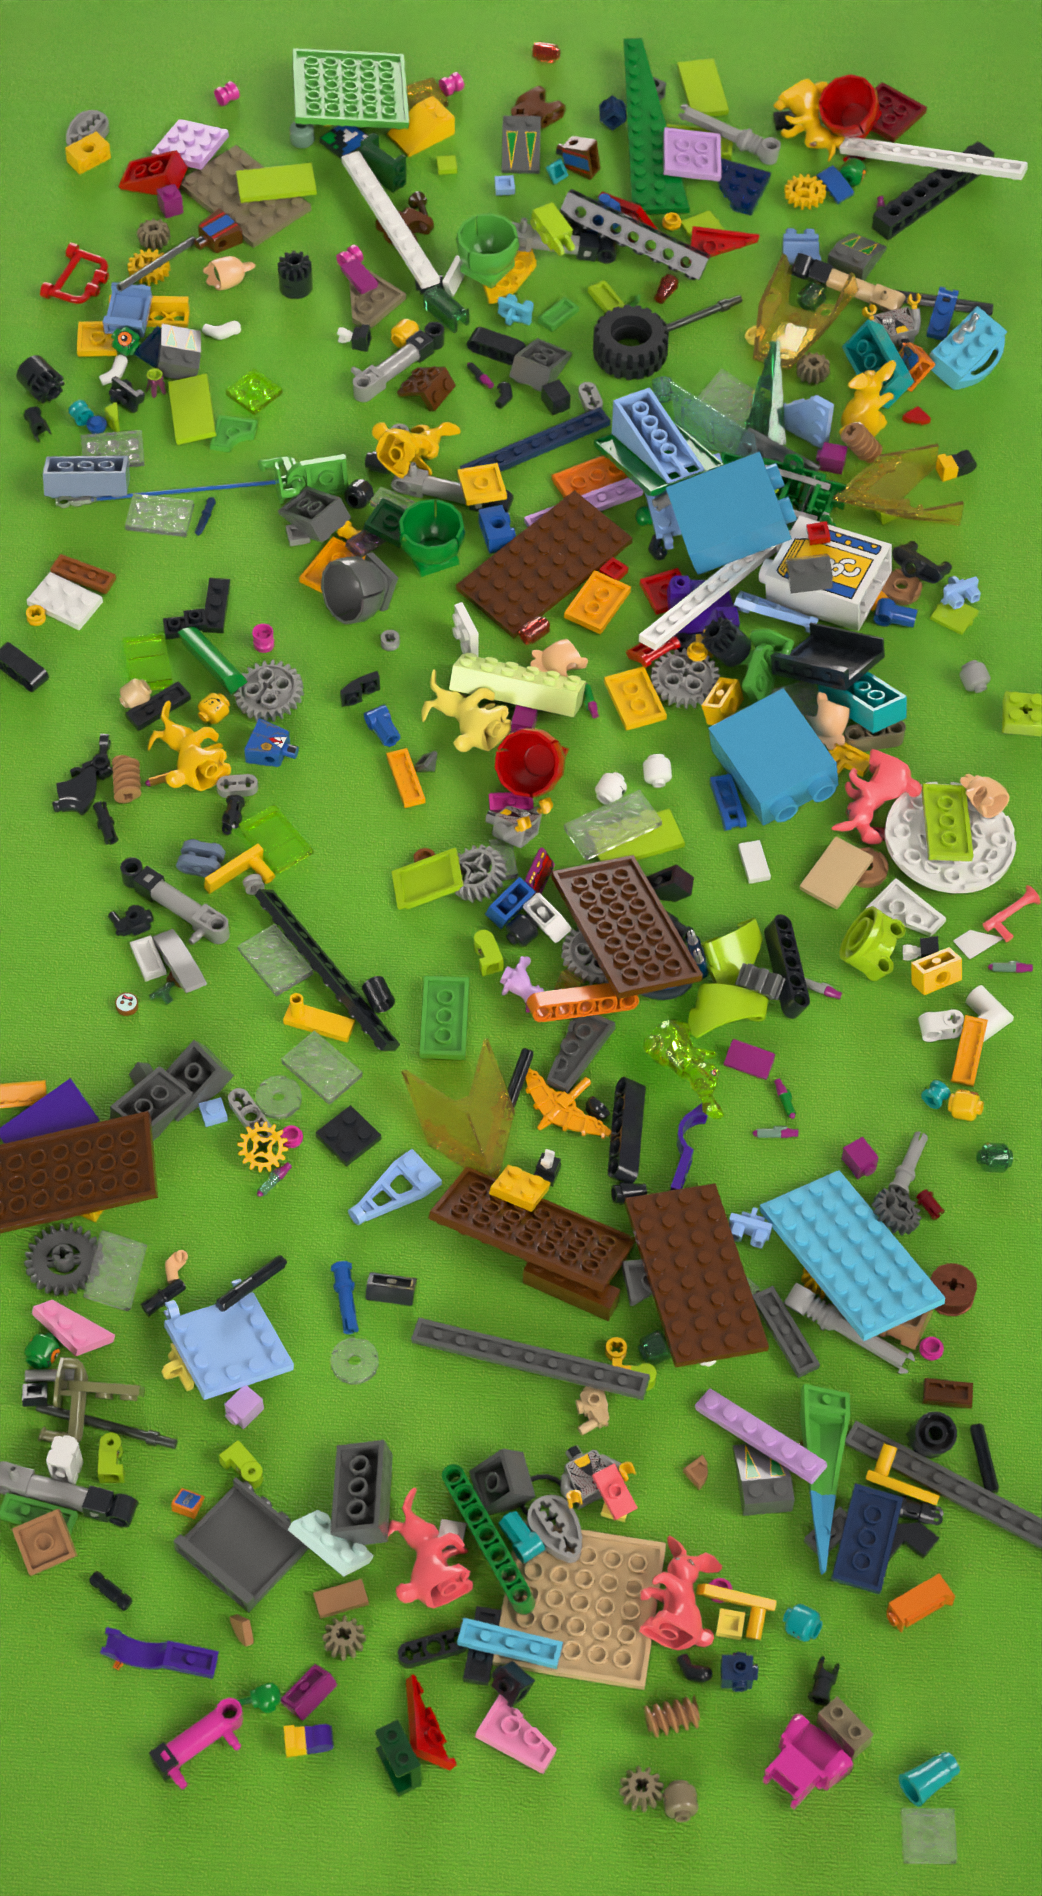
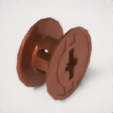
(959, 1279)

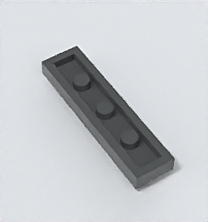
(785, 1332)

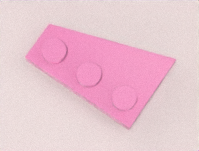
(71, 1329)
(513, 1735)

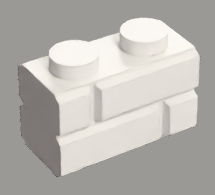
(547, 917)
(64, 1459)

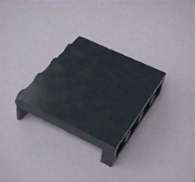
(830, 657)

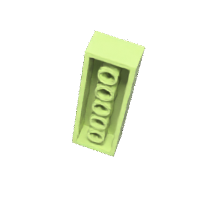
(518, 684)

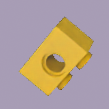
(88, 152)
(722, 700)
(936, 971)

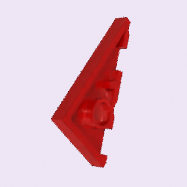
(632, 210)
(720, 241)
(424, 1728)

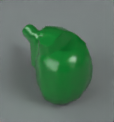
(643, 516)
(264, 1697)

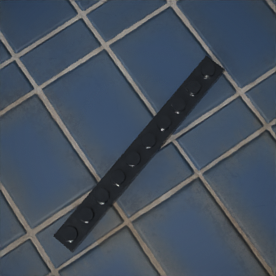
(327, 970)

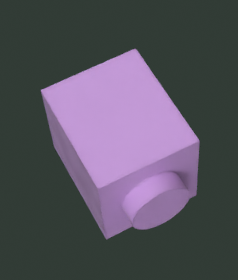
(243, 1407)

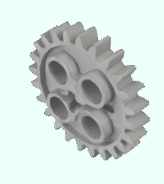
(683, 679)
(271, 685)
(572, 950)

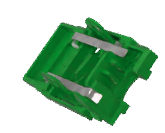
(815, 495)

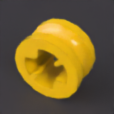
(36, 620)
(616, 1342)

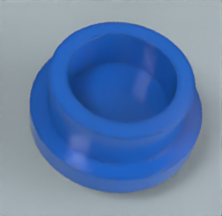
(96, 424)

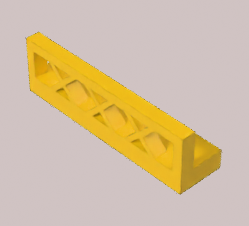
(169, 308)

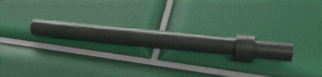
(722, 305)
(151, 1437)

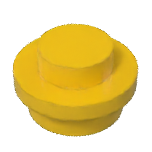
(671, 221)
(697, 651)

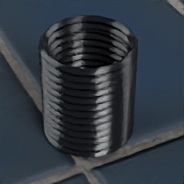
(378, 994)

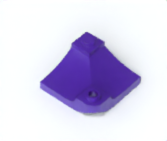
(682, 586)

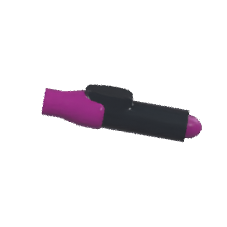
(479, 375)

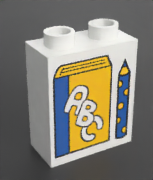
(858, 575)

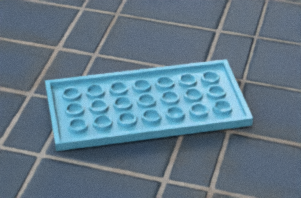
(852, 1255)

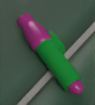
(590, 702)
(786, 1098)

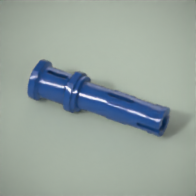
(344, 1287)

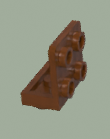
(430, 383)

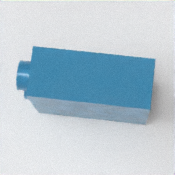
(731, 512)
(774, 757)

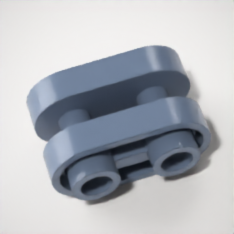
(200, 858)

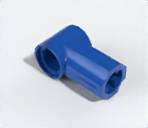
(888, 612)
(380, 721)

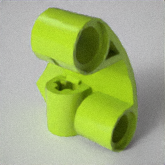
(732, 950)
(724, 1004)

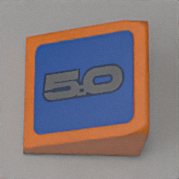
(187, 1503)

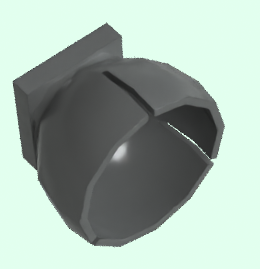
(358, 587)

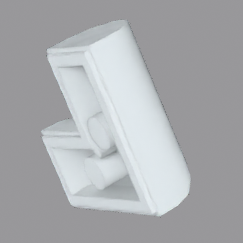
(990, 1009)

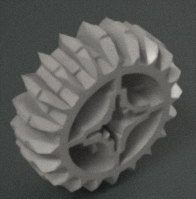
(476, 865)

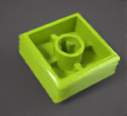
(1022, 713)

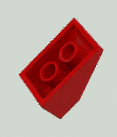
(154, 172)

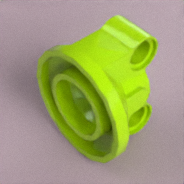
(871, 943)

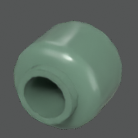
(301, 135)

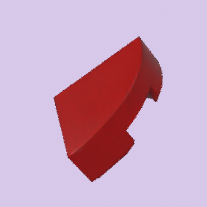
(916, 415)

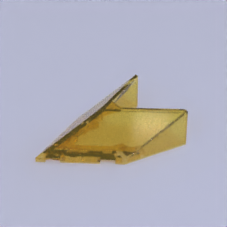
(891, 478)
(471, 1128)

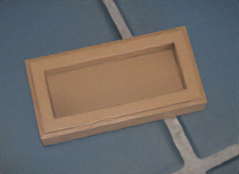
(341, 1598)

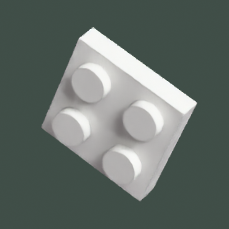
(465, 630)

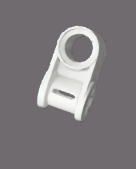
(938, 1025)

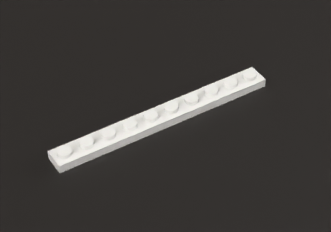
(934, 158)
(390, 220)
(701, 598)

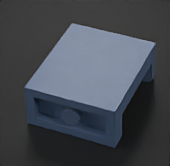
(128, 309)

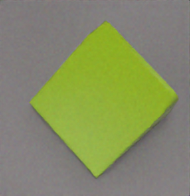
(112, 417)

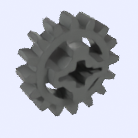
(896, 1211)

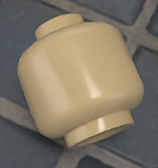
(135, 693)

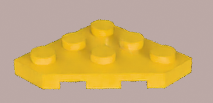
(524, 265)

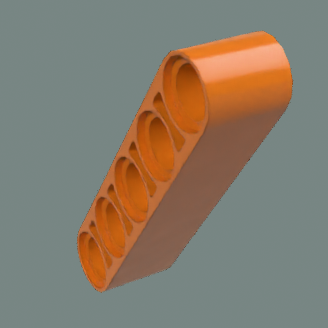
(577, 1002)

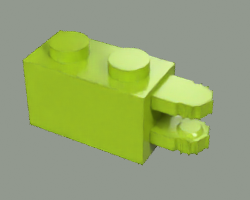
(552, 228)

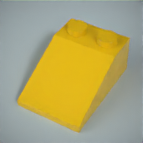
(427, 126)

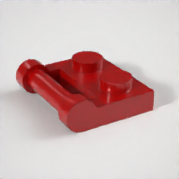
(645, 654)

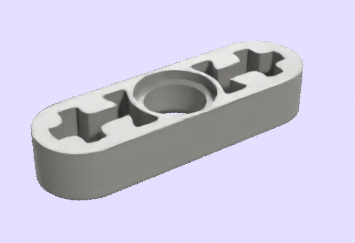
(250, 1106)

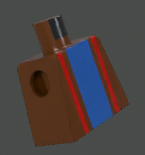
(580, 156)
(218, 232)

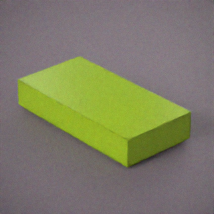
(605, 296)

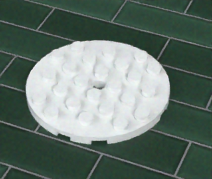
(991, 842)

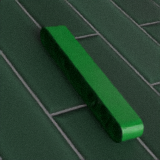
(493, 1547)

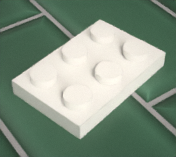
(65, 600)

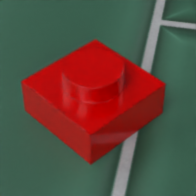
(818, 533)
(614, 569)

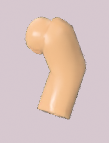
(174, 1264)

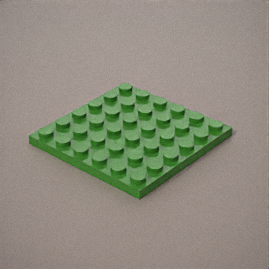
(350, 88)

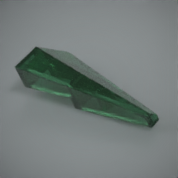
(767, 402)

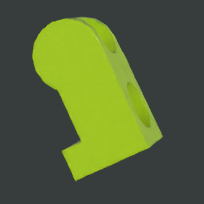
(487, 948)
(108, 1461)
(243, 1464)

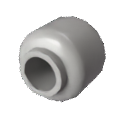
(975, 676)

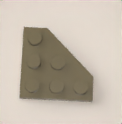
(374, 304)

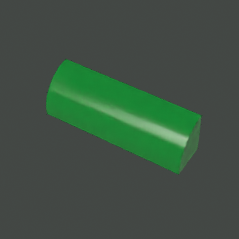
(212, 659)

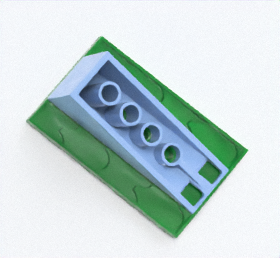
(651, 445)

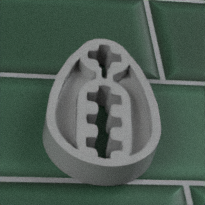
(79, 126)
(565, 1518)

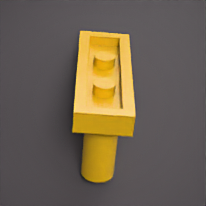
(250, 858)
(317, 1020)
(881, 1477)
(758, 1605)

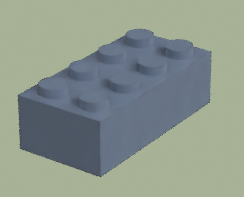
(86, 476)

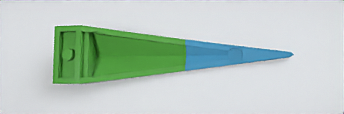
(824, 1431)

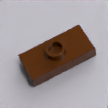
(948, 1393)

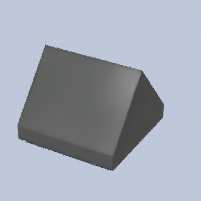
(140, 1071)

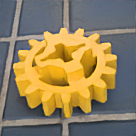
(805, 191)
(142, 260)
(255, 1137)

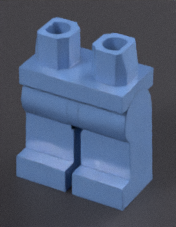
(800, 243)

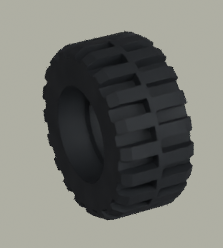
(630, 360)

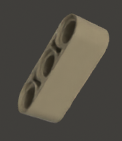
(866, 741)

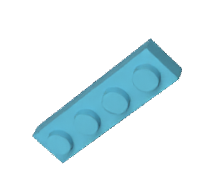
(510, 1643)

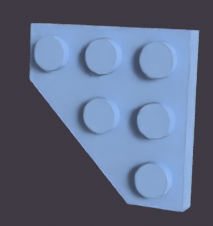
(810, 419)

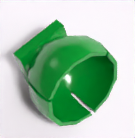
(430, 539)

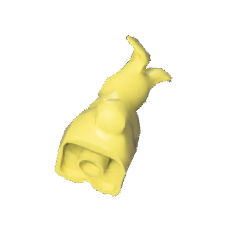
(478, 726)

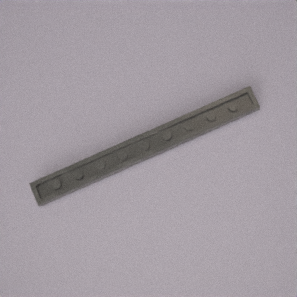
(531, 1358)
(949, 1484)

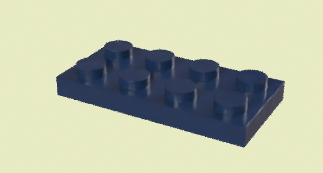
(867, 1539)

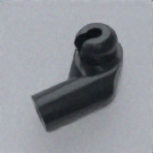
(655, 549)

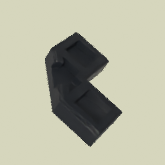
(914, 1536)

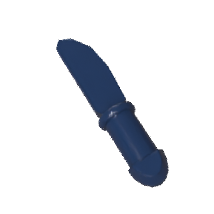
(206, 513)

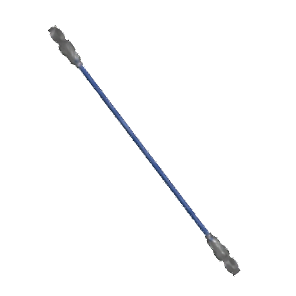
(84, 500)

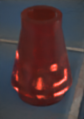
(667, 286)

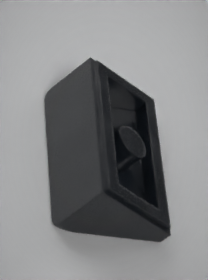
(390, 1288)

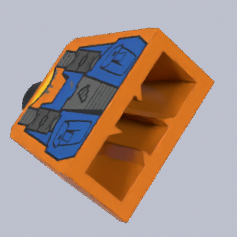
(916, 361)

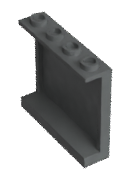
(242, 1545)

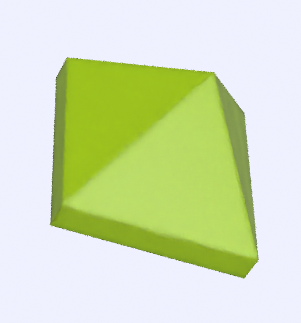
(884, 518)

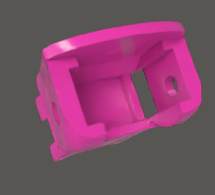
(807, 1760)

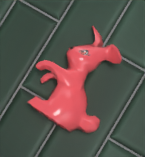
(889, 781)
(431, 1577)
(680, 1620)

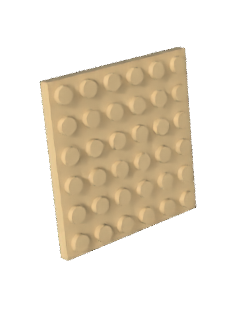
(591, 1608)

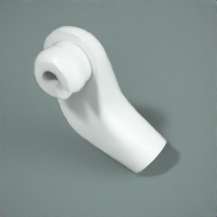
(222, 331)
(118, 369)

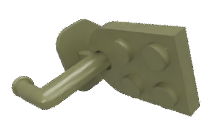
(78, 1390)

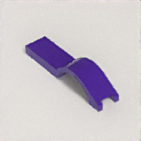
(693, 1118)
(164, 1655)

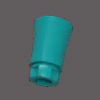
(928, 1778)

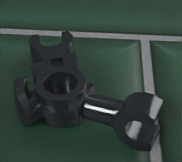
(100, 762)

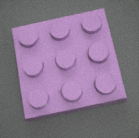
(193, 142)
(692, 154)

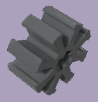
(760, 981)

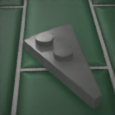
(636, 1281)

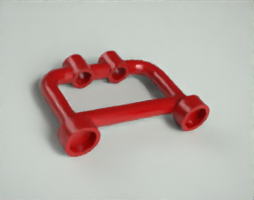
(91, 289)

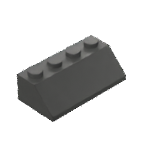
(362, 1492)

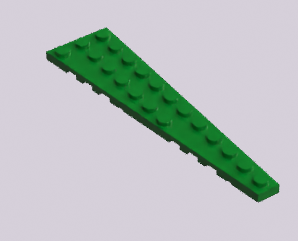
(646, 125)

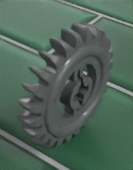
(61, 1246)

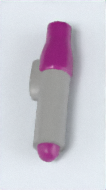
(823, 988)

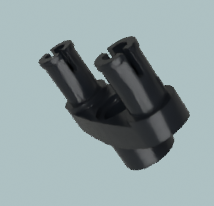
(925, 569)

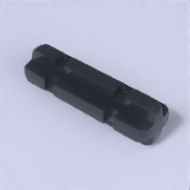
(110, 1590)

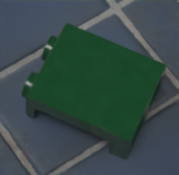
(387, 170)
(398, 1758)

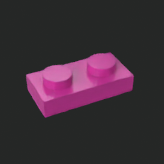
(499, 801)

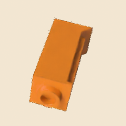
(919, 1602)

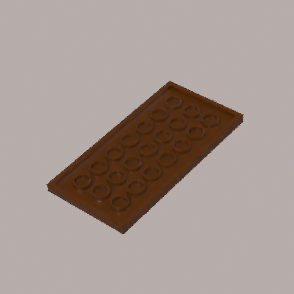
(544, 563)
(626, 927)
(77, 1171)
(546, 1236)
(696, 1275)

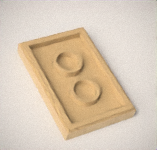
(836, 873)

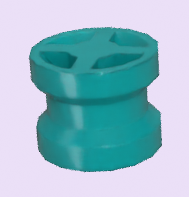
(80, 412)
(935, 1094)

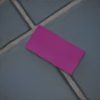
(359, 276)

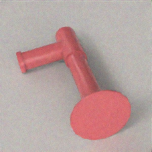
(996, 921)

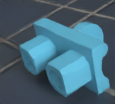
(515, 311)

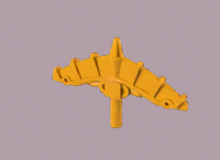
(561, 1108)

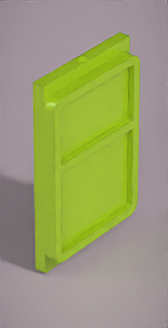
(427, 879)

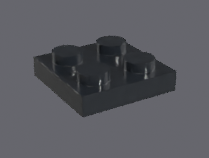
(348, 1135)

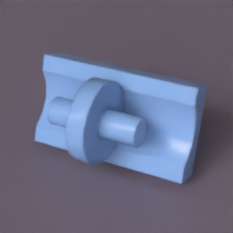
(958, 590)
(750, 1225)

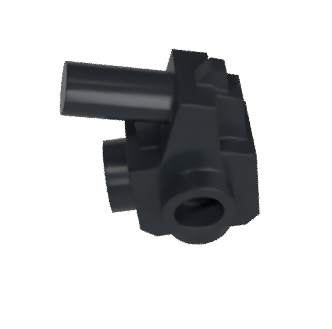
(136, 921)

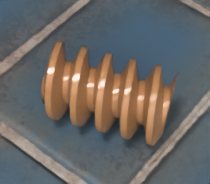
(861, 442)
(126, 779)
(673, 1716)

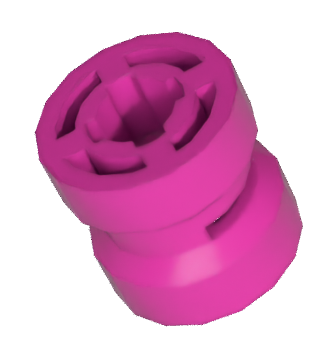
(451, 84)
(226, 93)
(352, 253)
(263, 638)

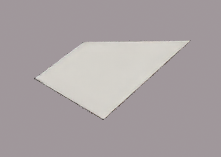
(975, 942)

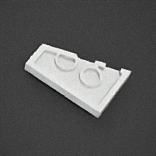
(903, 904)

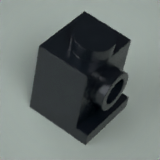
(512, 1682)

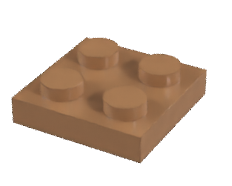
(44, 1542)

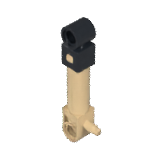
(823, 273)

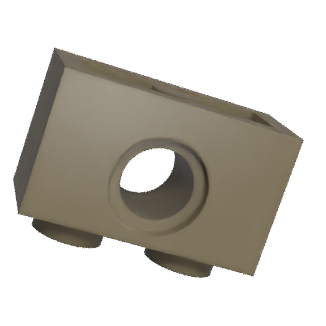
(844, 1728)

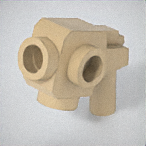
(595, 1407)

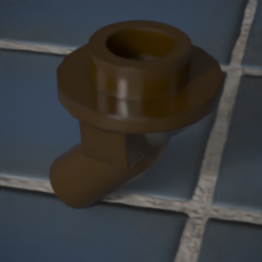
(418, 201)

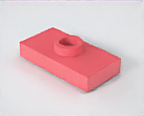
(614, 1491)

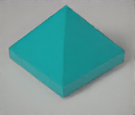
(557, 171)

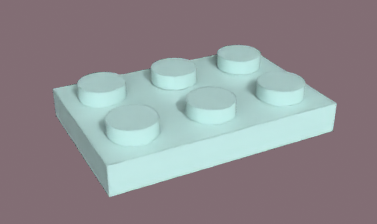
(337, 1552)

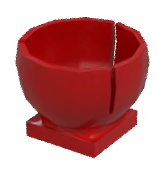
(849, 106)
(530, 763)

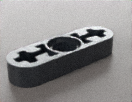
(414, 1645)

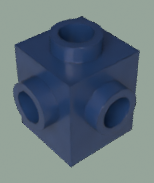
(612, 112)
(738, 1671)

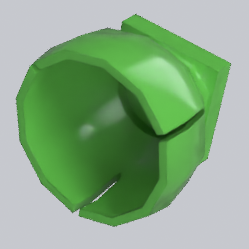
(490, 251)

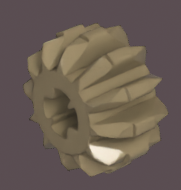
(153, 234)
(812, 368)
(339, 1645)
(641, 1798)

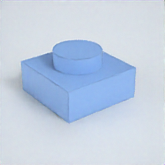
(504, 185)
(213, 1112)

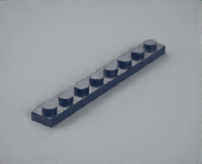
(544, 441)

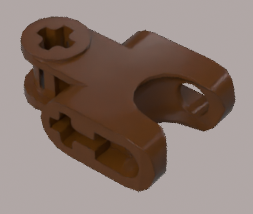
(533, 104)
(415, 221)

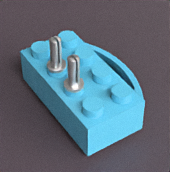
(968, 350)

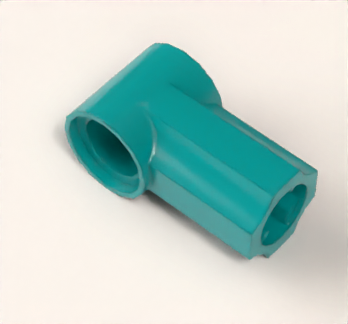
(524, 1542)

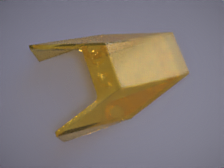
(790, 325)

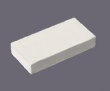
(453, 277)
(754, 861)
(148, 958)

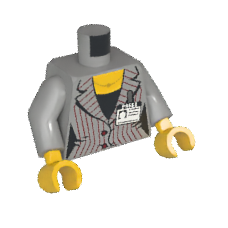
(901, 323)
(516, 824)
(577, 1479)

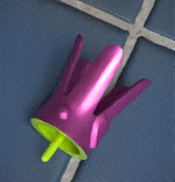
(155, 378)

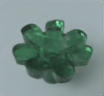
(163, 993)

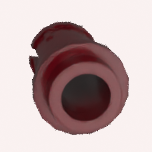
(927, 1200)

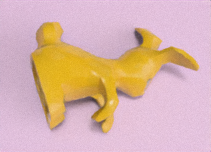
(803, 102)
(866, 399)
(400, 447)
(195, 765)

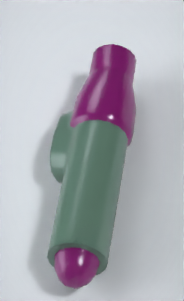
(1011, 966)
(776, 1132)

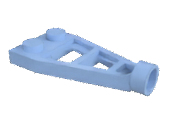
(748, 602)
(414, 1170)

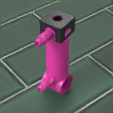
(170, 1756)

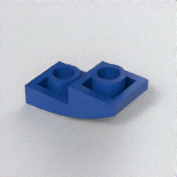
(836, 184)

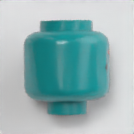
(802, 1622)

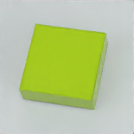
(446, 165)

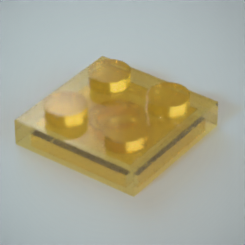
(424, 89)

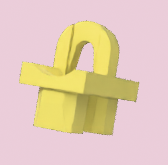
(177, 1368)

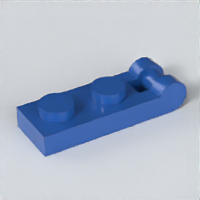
(942, 314)
(728, 801)

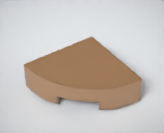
(697, 1472)
(242, 1629)

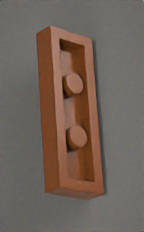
(83, 574)

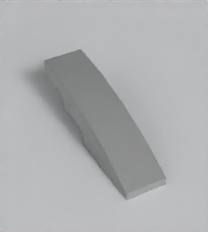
(179, 961)

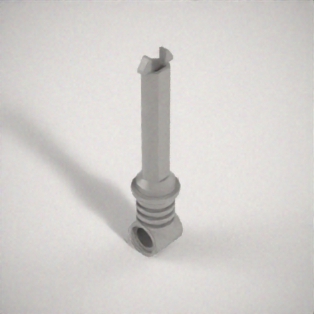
(746, 140)
(830, 1318)

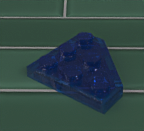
(742, 185)

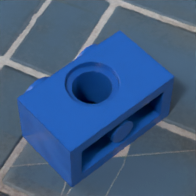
(495, 527)
(509, 903)

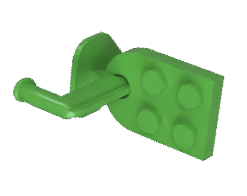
(322, 474)
(759, 677)

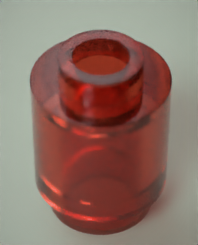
(546, 52)
(534, 630)

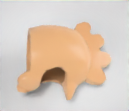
(230, 272)
(558, 657)
(829, 721)
(985, 794)

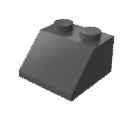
(809, 573)
(502, 1481)

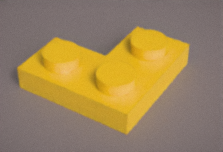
(850, 757)

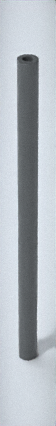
(155, 264)

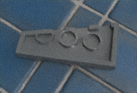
(773, 450)
(578, 1049)

